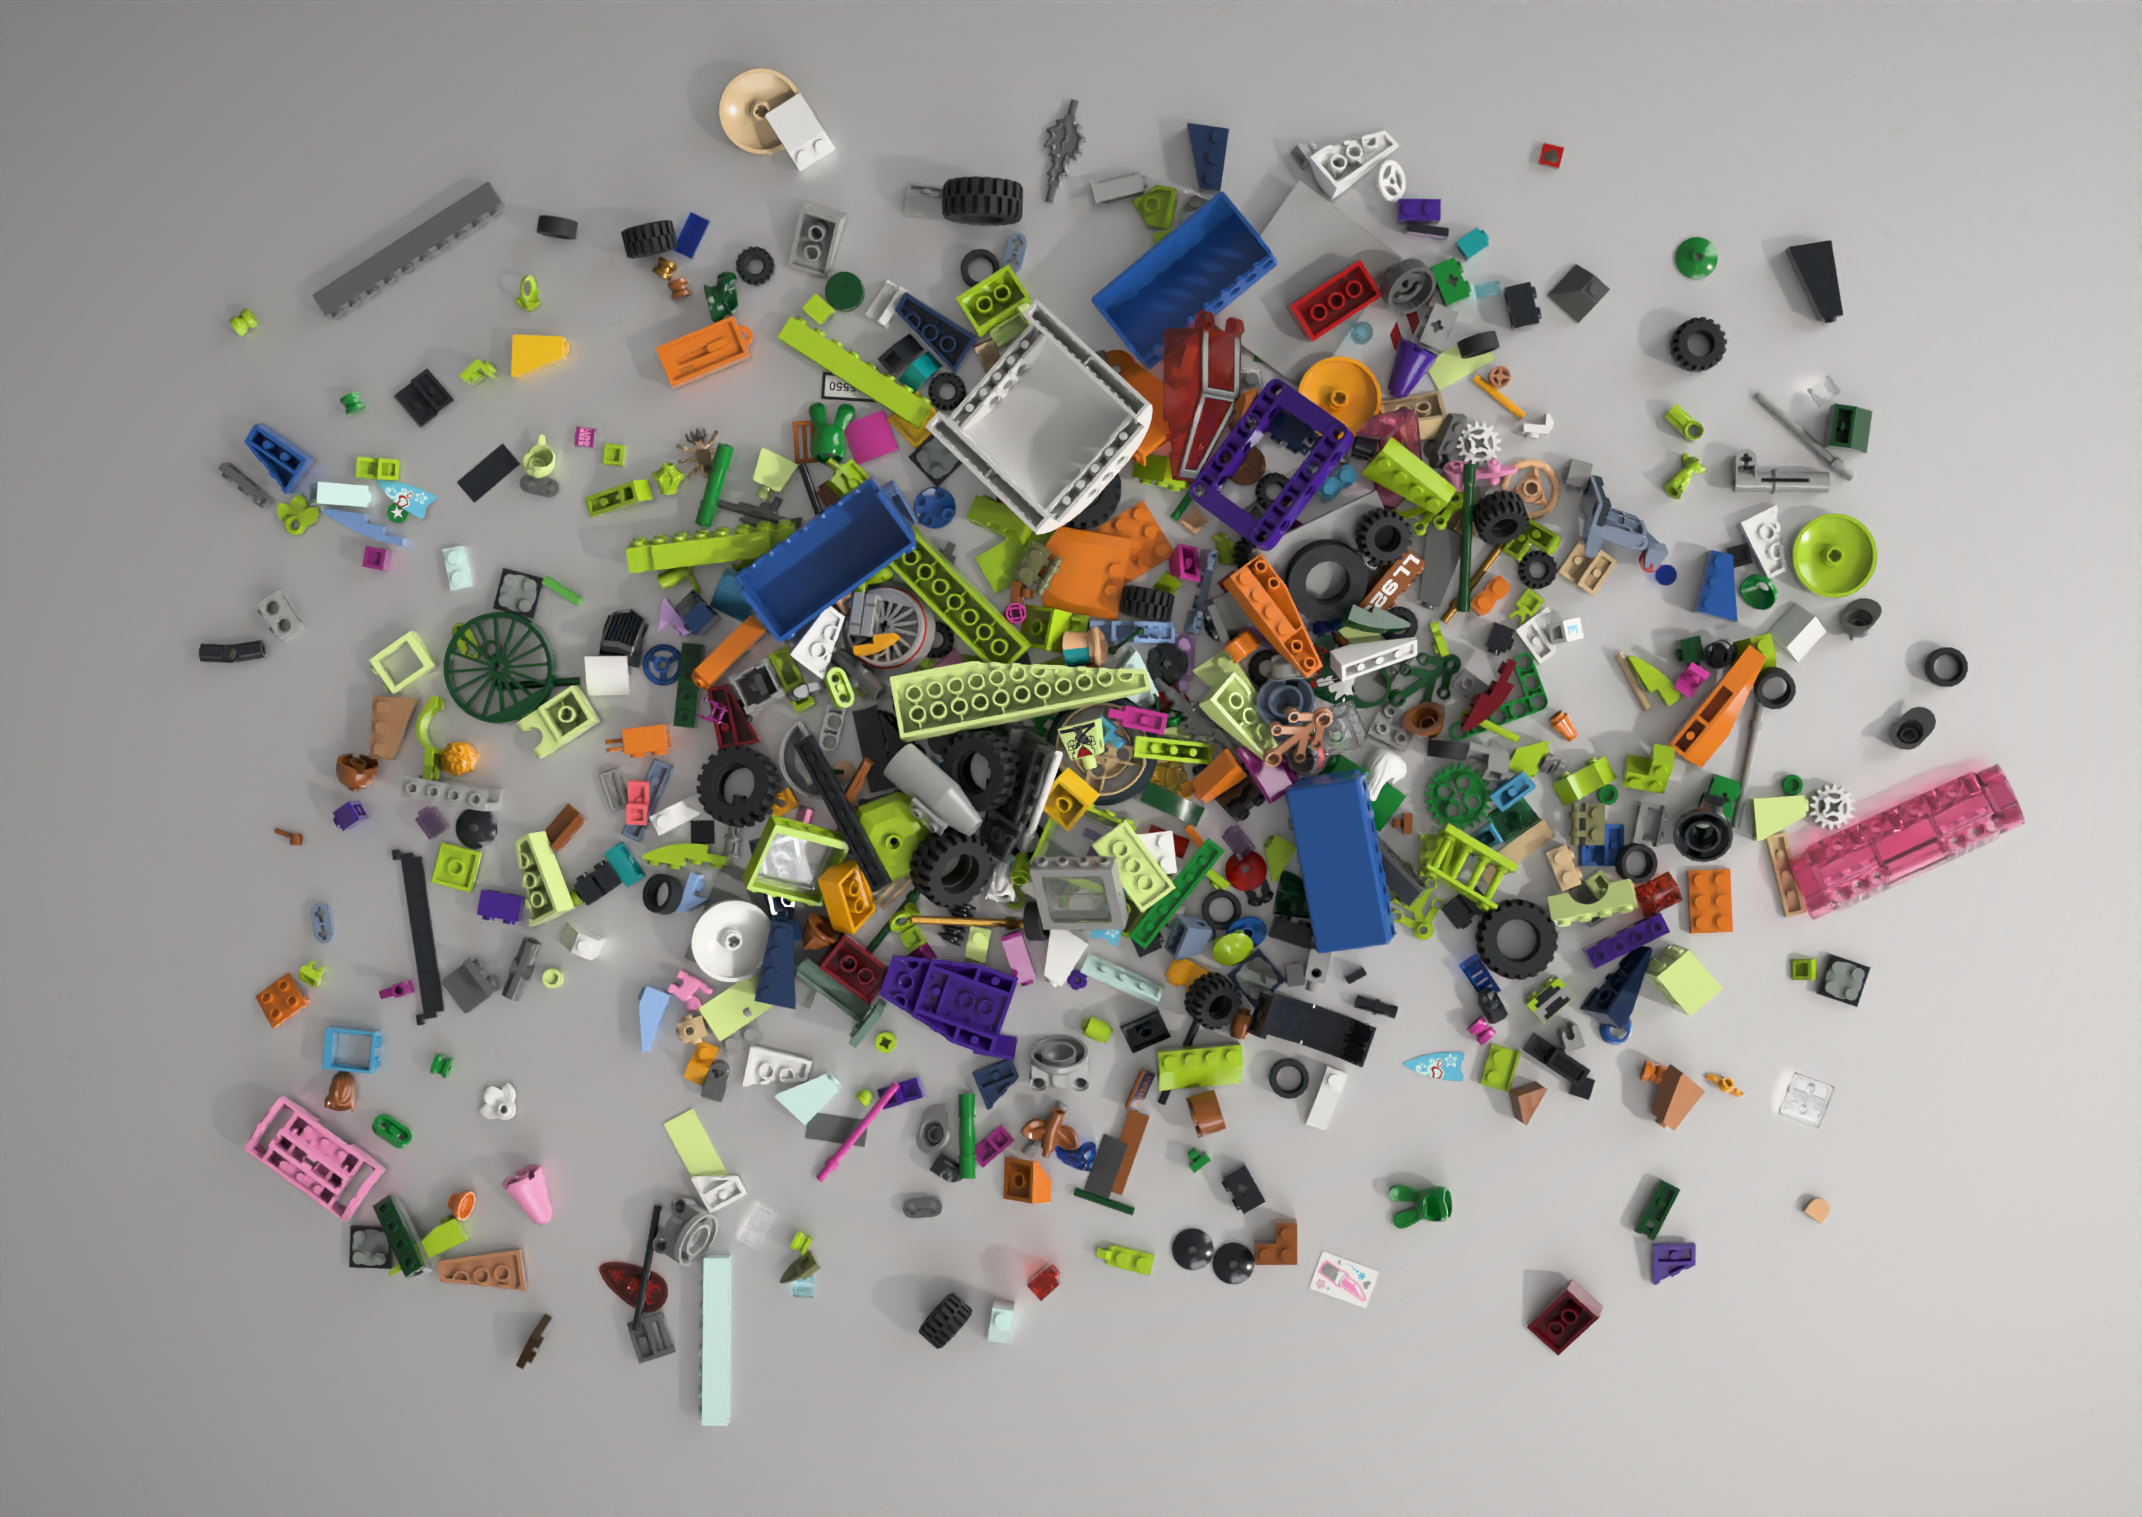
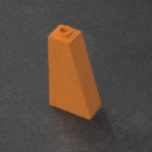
(728, 653)

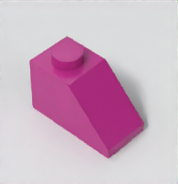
(1185, 563)

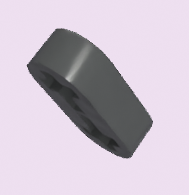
(539, 490)
(922, 1213)

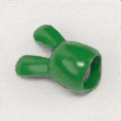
(829, 437)
(1431, 1204)

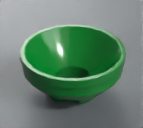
(1755, 595)

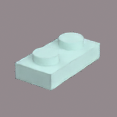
(457, 568)

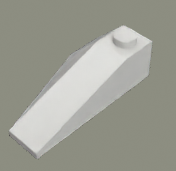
(1344, 164)

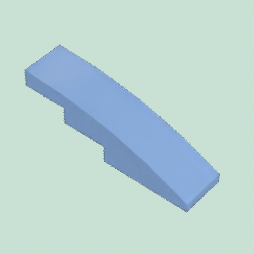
(1153, 631)

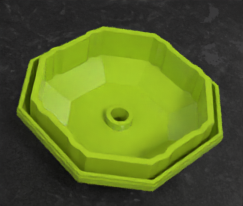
(889, 819)

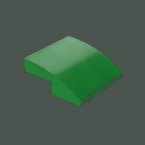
(1386, 804)

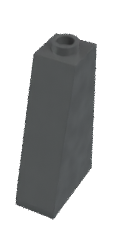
(1441, 557)

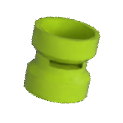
(243, 322)

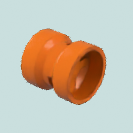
(1652, 1073)

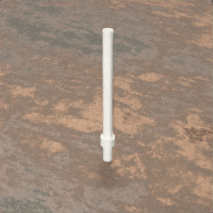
(1030, 833)

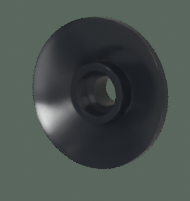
(487, 828)
(1192, 1238)
(1233, 1252)

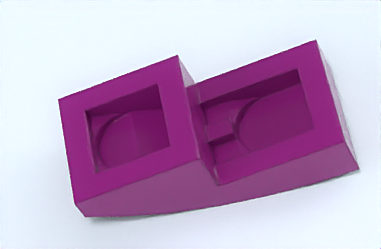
(992, 1145)

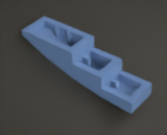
(359, 524)

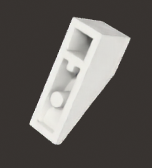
(677, 814)
(1326, 1097)

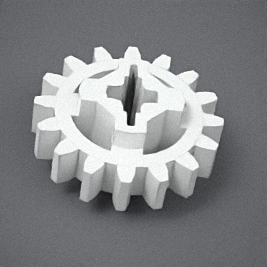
(1486, 450)
(1838, 801)

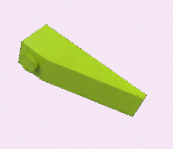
(1172, 750)
(443, 1237)

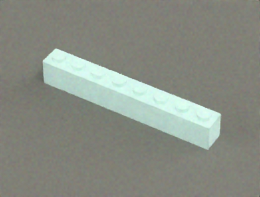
(716, 1340)

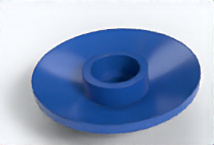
(1252, 927)

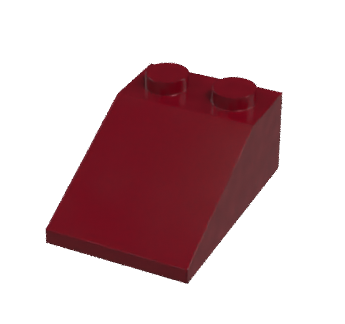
(854, 967)
(1566, 1317)

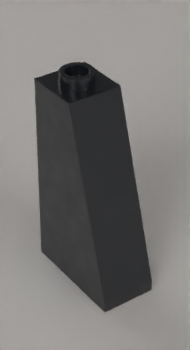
(1818, 278)

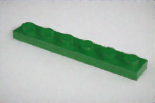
(1185, 883)

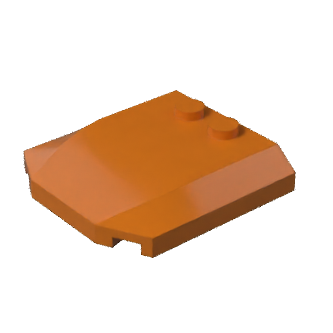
(1089, 574)

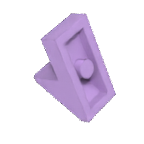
(668, 615)

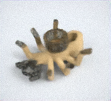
(702, 455)

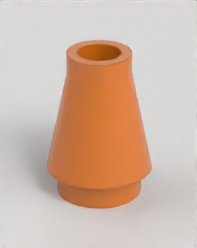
(1562, 724)

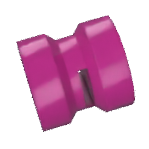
(1015, 613)
(1481, 1030)

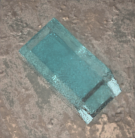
(1487, 289)

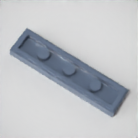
(658, 776)

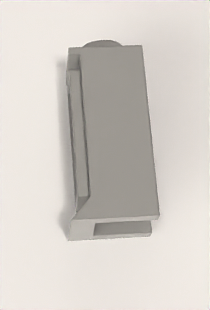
(1118, 188)

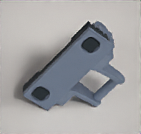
(1618, 527)

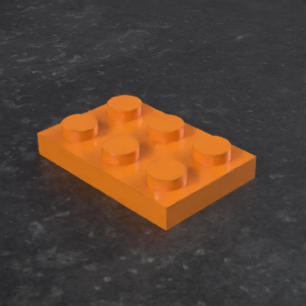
(1709, 901)

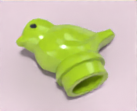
(1225, 548)

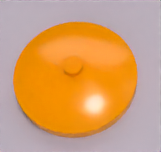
(1343, 390)

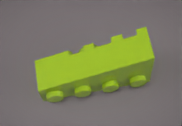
(1408, 477)

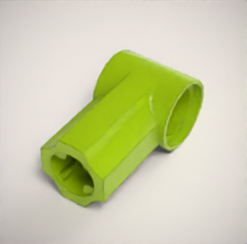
(1682, 421)

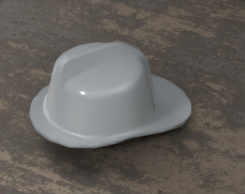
(1283, 670)
(933, 1129)

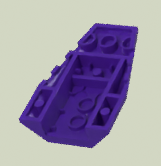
(952, 998)

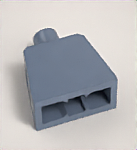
(1189, 937)

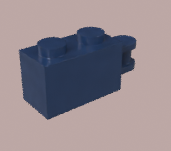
(1292, 433)

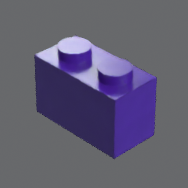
(1418, 211)
(501, 905)

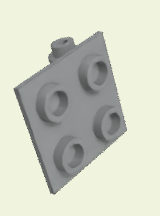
(1389, 727)

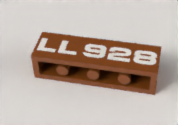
(1392, 580)

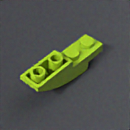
(678, 855)

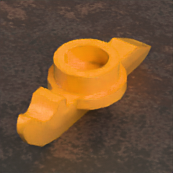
(1725, 1084)

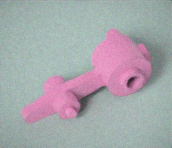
(1454, 473)

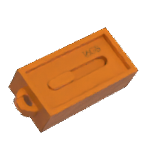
(705, 351)

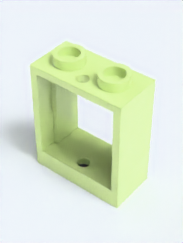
(420, 650)

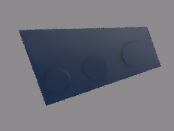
(697, 614)

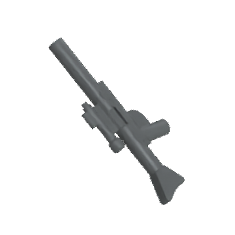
(754, 514)

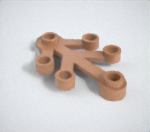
(1299, 734)

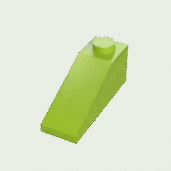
(619, 497)

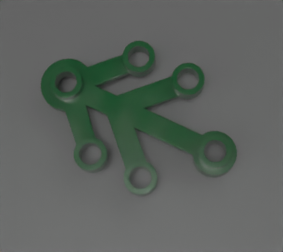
(1427, 679)

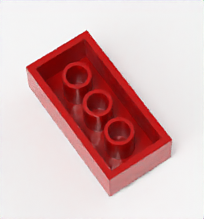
(1334, 301)

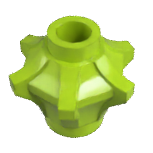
(668, 478)

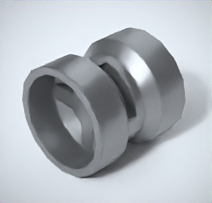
(1552, 766)

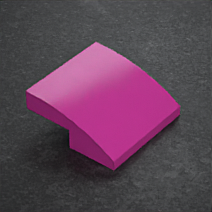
(870, 437)

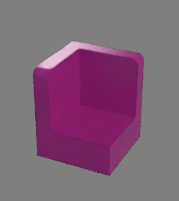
(377, 558)

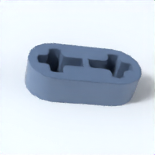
(1019, 254)
(328, 923)

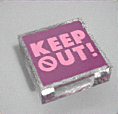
(585, 437)

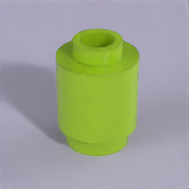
(1096, 1029)

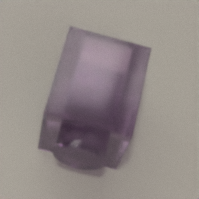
(431, 822)
(1238, 841)

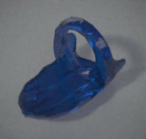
(1077, 1157)

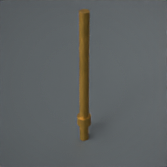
(1474, 580)
(1009, 923)

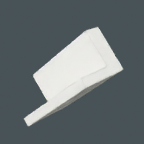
(884, 305)

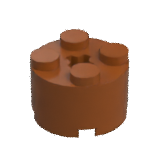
(1206, 1113)

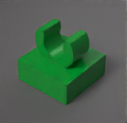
(1198, 1160)

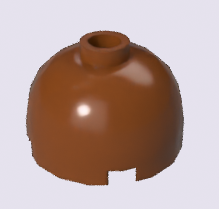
(356, 772)

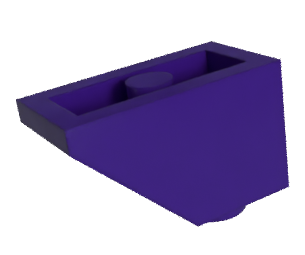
(350, 815)

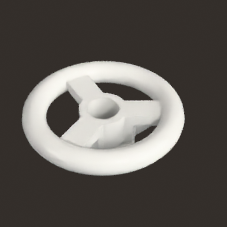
(1388, 181)

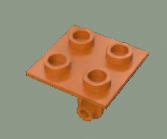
(281, 1000)

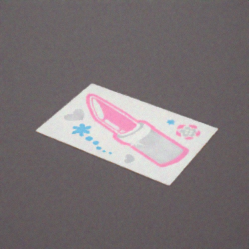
(1344, 1279)

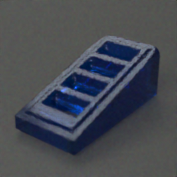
(1474, 965)

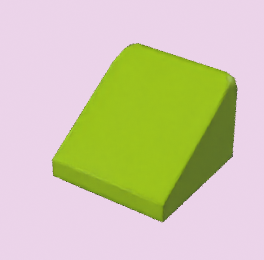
(1167, 583)
(1804, 969)

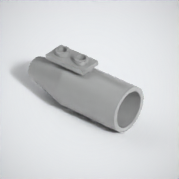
(932, 792)

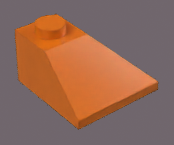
(1025, 1181)

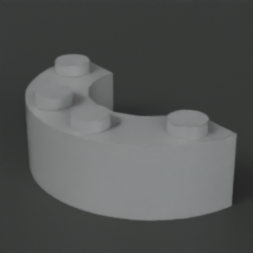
(792, 765)

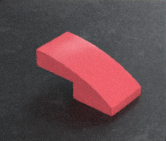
(638, 802)

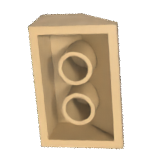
(1429, 409)

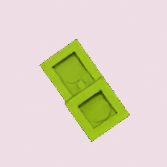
(377, 468)

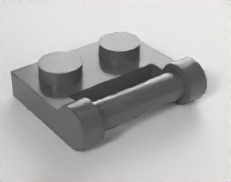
(644, 1340)

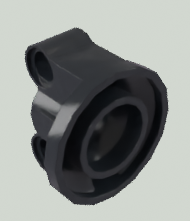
(1708, 842)

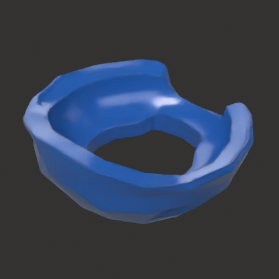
(1608, 1038)

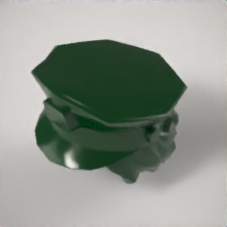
(722, 297)

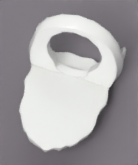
(1000, 883)

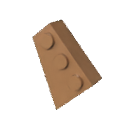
(389, 725)

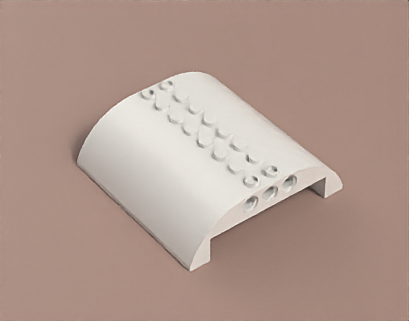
(1046, 424)

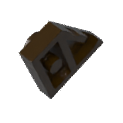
(534, 1341)

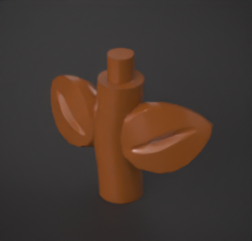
(1051, 1132)

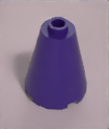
(1409, 367)

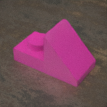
(1690, 679)

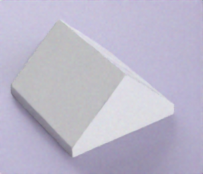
(1797, 631)

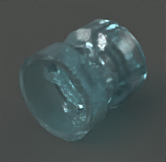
(1359, 335)

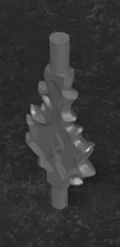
(1064, 142)
(1196, 720)

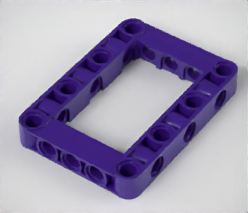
(1300, 486)

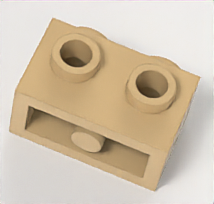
(1562, 867)

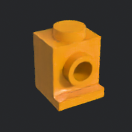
(790, 802)

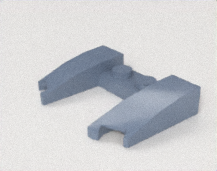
(1194, 618)

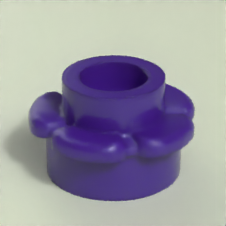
(1082, 979)

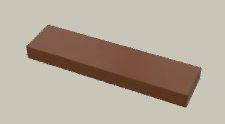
(1131, 1135)

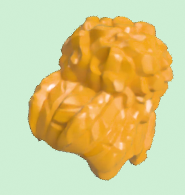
(458, 758)

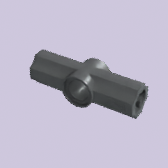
(859, 674)

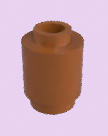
(1240, 1024)

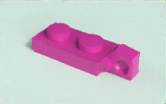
(1140, 719)

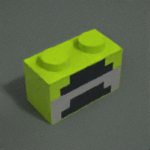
(1548, 999)

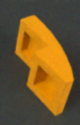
(880, 643)

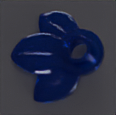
(1323, 627)

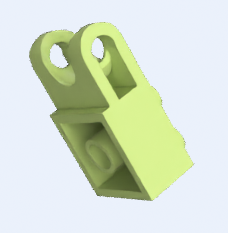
(553, 720)

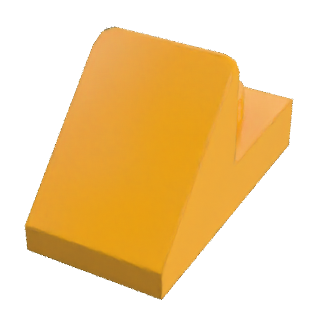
(700, 1063)

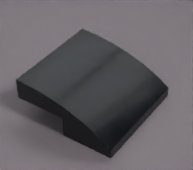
(424, 398)

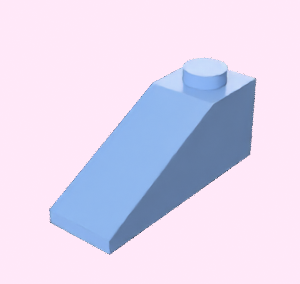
(651, 1011)

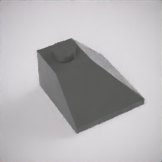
(1578, 292)

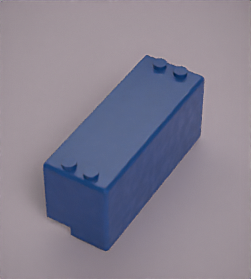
(1190, 270)
(825, 559)
(1340, 861)

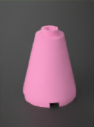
(530, 1193)

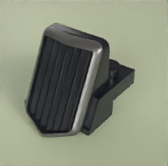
(624, 635)

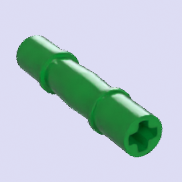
(714, 485)
(966, 1117)

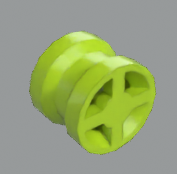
(885, 1038)
(801, 1242)

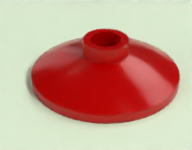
(1250, 880)

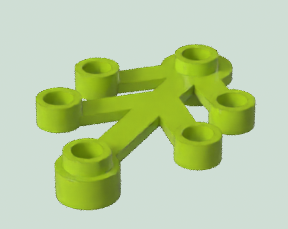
(1449, 509)
(1417, 908)

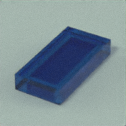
(691, 235)

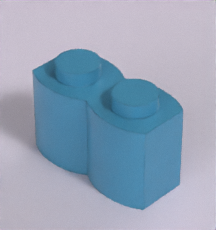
(1341, 480)

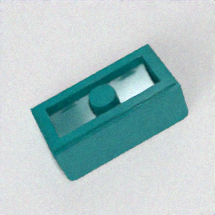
(624, 864)

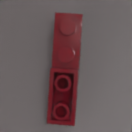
(1485, 705)

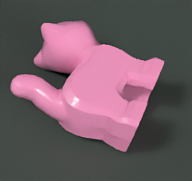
(685, 991)

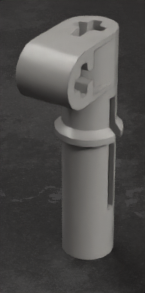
(1773, 481)

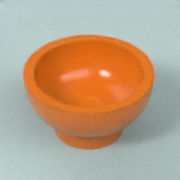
(462, 1204)

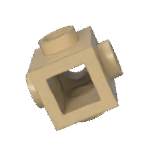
(697, 1023)

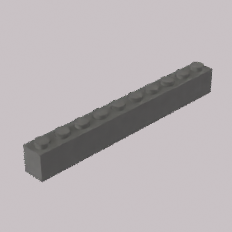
(409, 250)

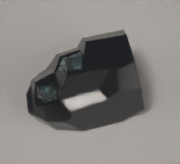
(1491, 1005)
(946, 1167)

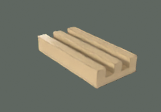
(893, 897)

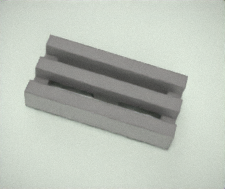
(607, 793)

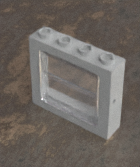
(1079, 893)

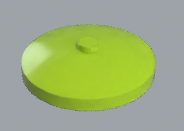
(1834, 555)

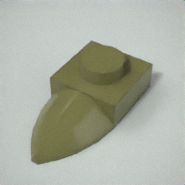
(801, 1268)

